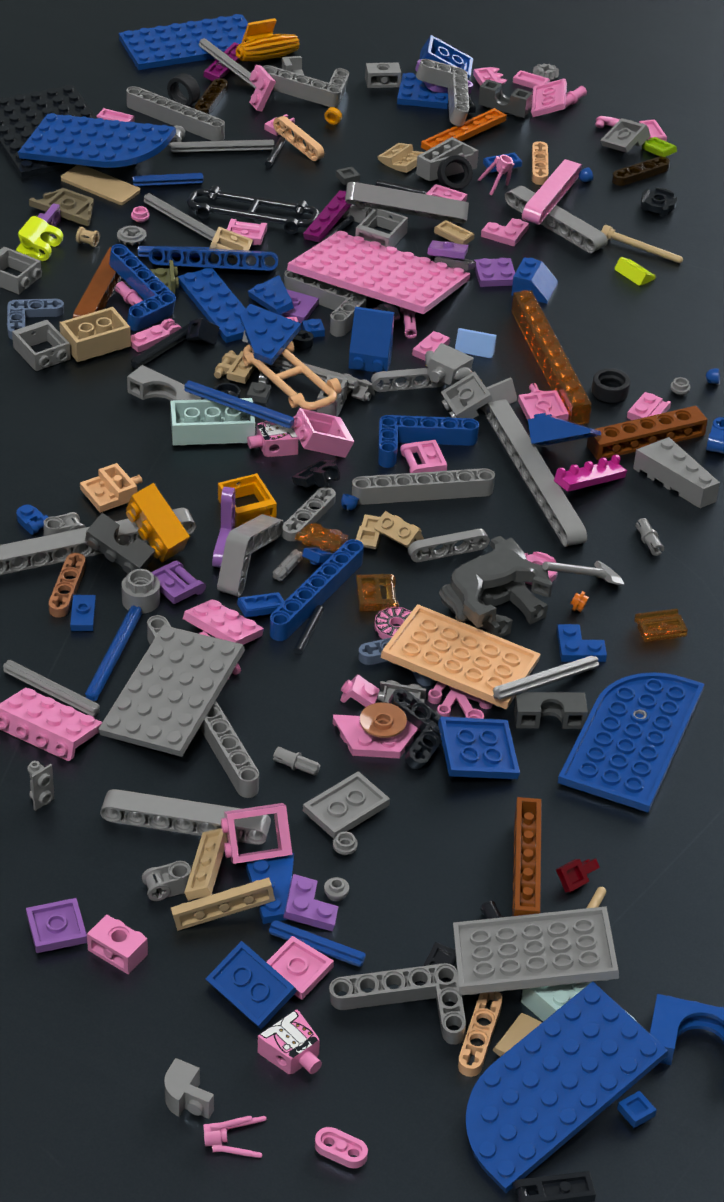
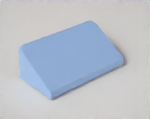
(475, 343)

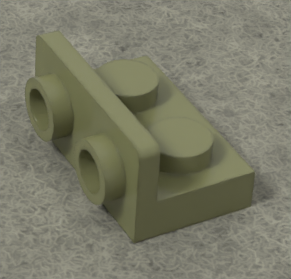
(168, 276)

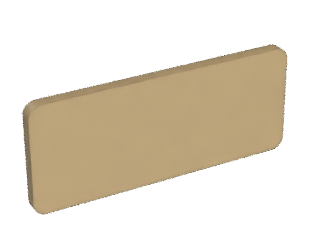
(100, 184)

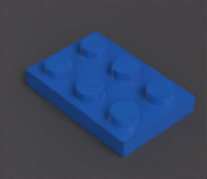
(251, 985)

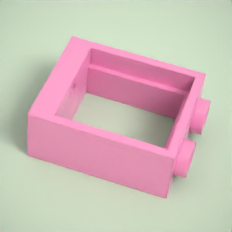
(322, 433)
(282, 831)

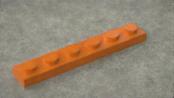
(469, 129)

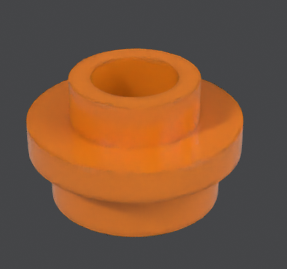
(579, 601)

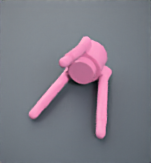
(504, 164)
(217, 1133)

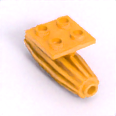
(261, 44)

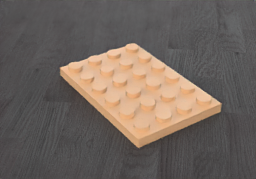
(458, 654)

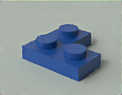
(574, 648)

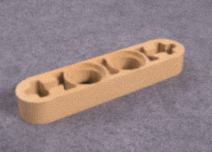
(284, 127)
(539, 162)
(478, 1031)

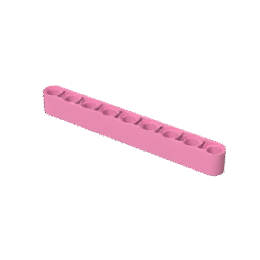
(551, 192)

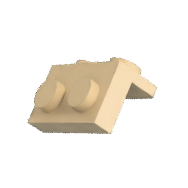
(398, 529)

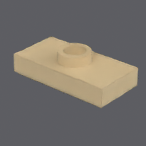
(454, 233)

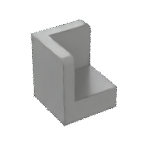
(293, 64)

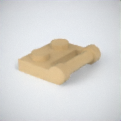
(230, 240)

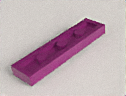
(217, 69)
(327, 218)

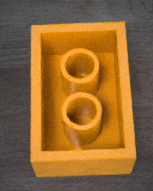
(157, 522)

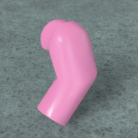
(603, 120)

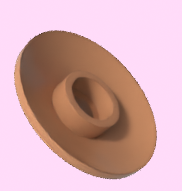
(383, 720)

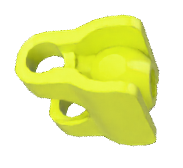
(37, 236)

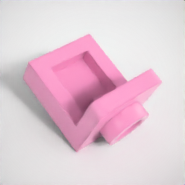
(359, 690)

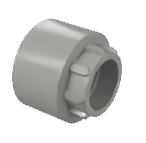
(142, 590)

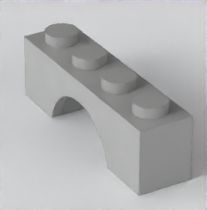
(148, 383)

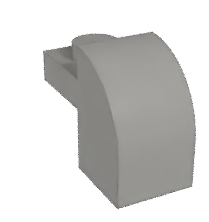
(183, 1091)

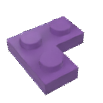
(304, 909)

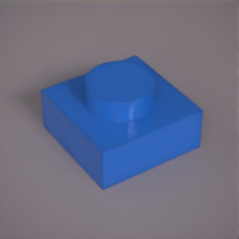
(314, 326)
(316, 555)
(636, 1109)

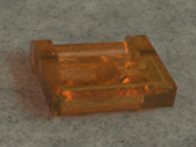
(370, 594)

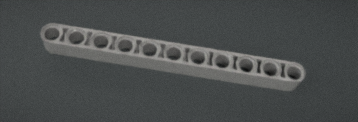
(536, 473)
(56, 547)
(221, 736)

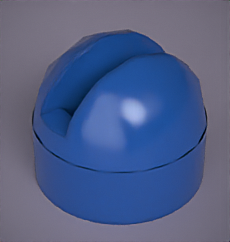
(586, 175)
(713, 376)
(349, 502)

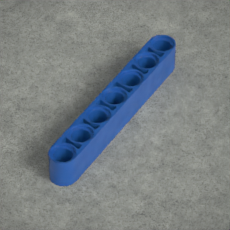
(222, 254)
(316, 590)

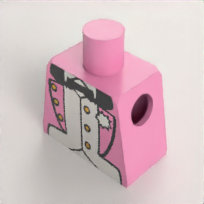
(274, 440)
(291, 1045)

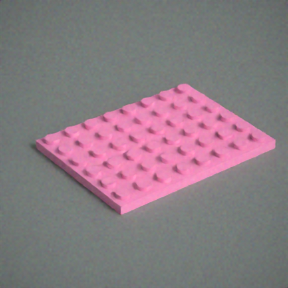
(379, 272)

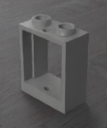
(378, 217)
(27, 265)
(43, 332)

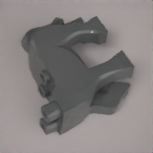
(493, 581)

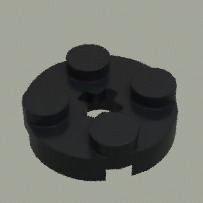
(658, 201)

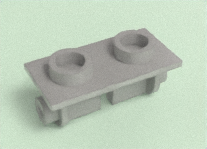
(363, 390)
(390, 686)
(41, 784)

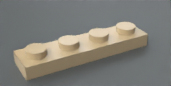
(206, 864)
(223, 904)

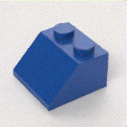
(536, 277)

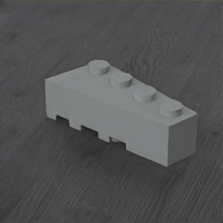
(677, 471)

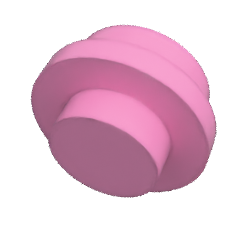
(140, 214)

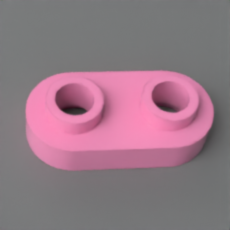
(343, 1147)

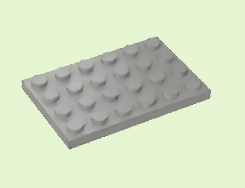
(172, 690)
(534, 951)

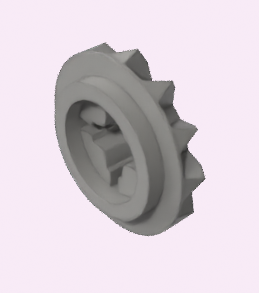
(546, 71)
(131, 235)

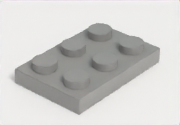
(346, 804)

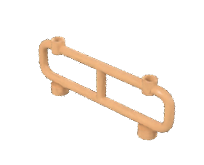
(331, 388)

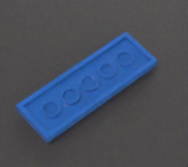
(215, 302)

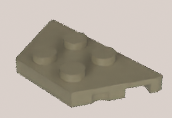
(73, 205)

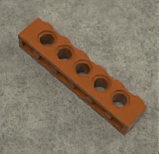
(637, 433)
(527, 857)

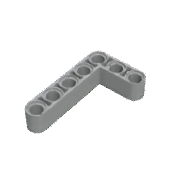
(452, 78)
(310, 88)
(330, 296)
(238, 550)
(406, 992)

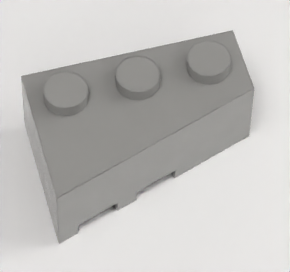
(430, 160)

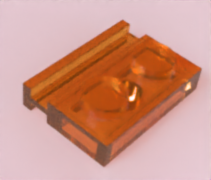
(660, 625)

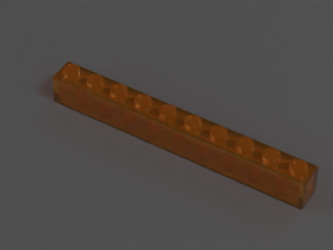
(551, 356)

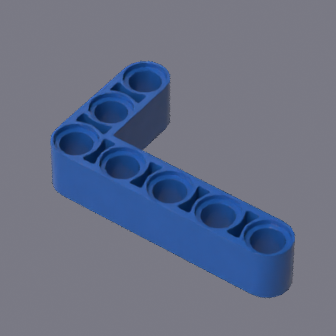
(158, 298)
(411, 429)

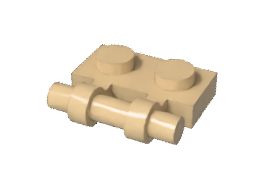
(234, 368)

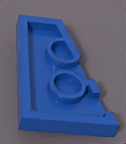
(272, 296)
(279, 872)

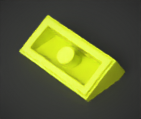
(634, 271)

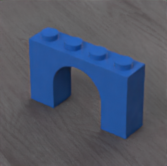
(676, 1015)

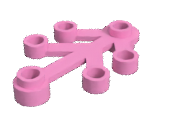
(461, 698)

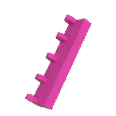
(590, 474)

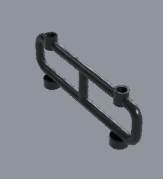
(291, 225)

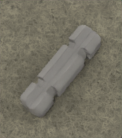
(287, 565)

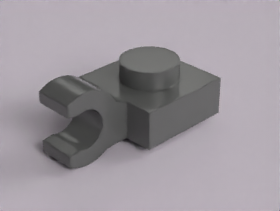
(260, 391)

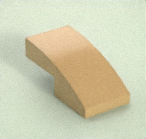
(367, 533)

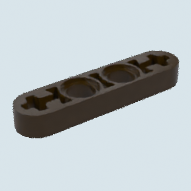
(212, 96)
(640, 171)

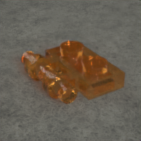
(324, 538)

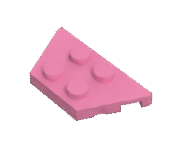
(364, 744)

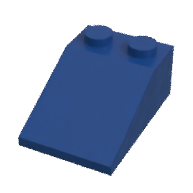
(441, 52)
(371, 340)
(550, 430)

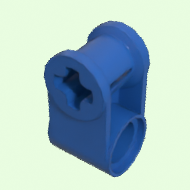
(716, 437)

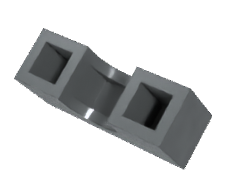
(492, 97)
(102, 537)
(566, 706)

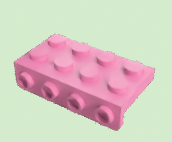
(46, 723)

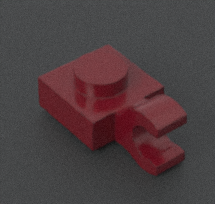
(575, 873)

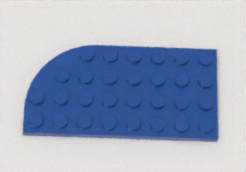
(181, 42)
(95, 141)
(628, 755)
(556, 1084)

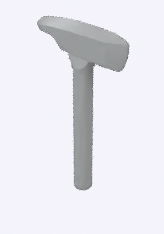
(600, 571)

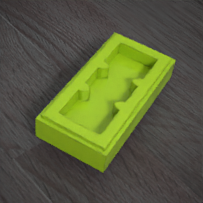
(659, 147)

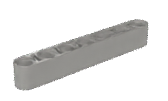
(175, 113)
(406, 202)
(561, 222)
(423, 486)
(178, 815)

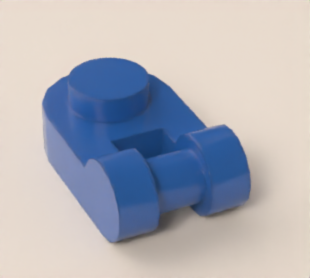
(30, 518)

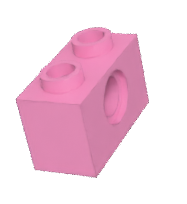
(117, 944)

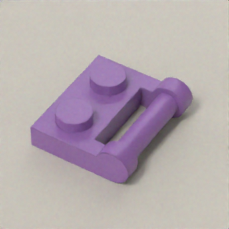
(175, 588)

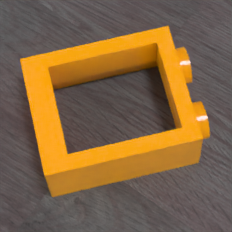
(250, 485)

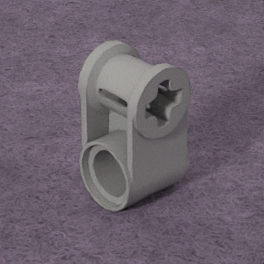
(62, 523)
(169, 880)

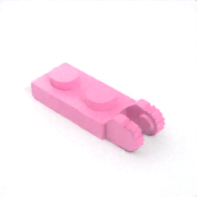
(149, 337)

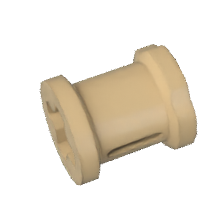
(81, 237)

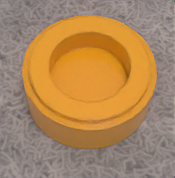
(333, 115)

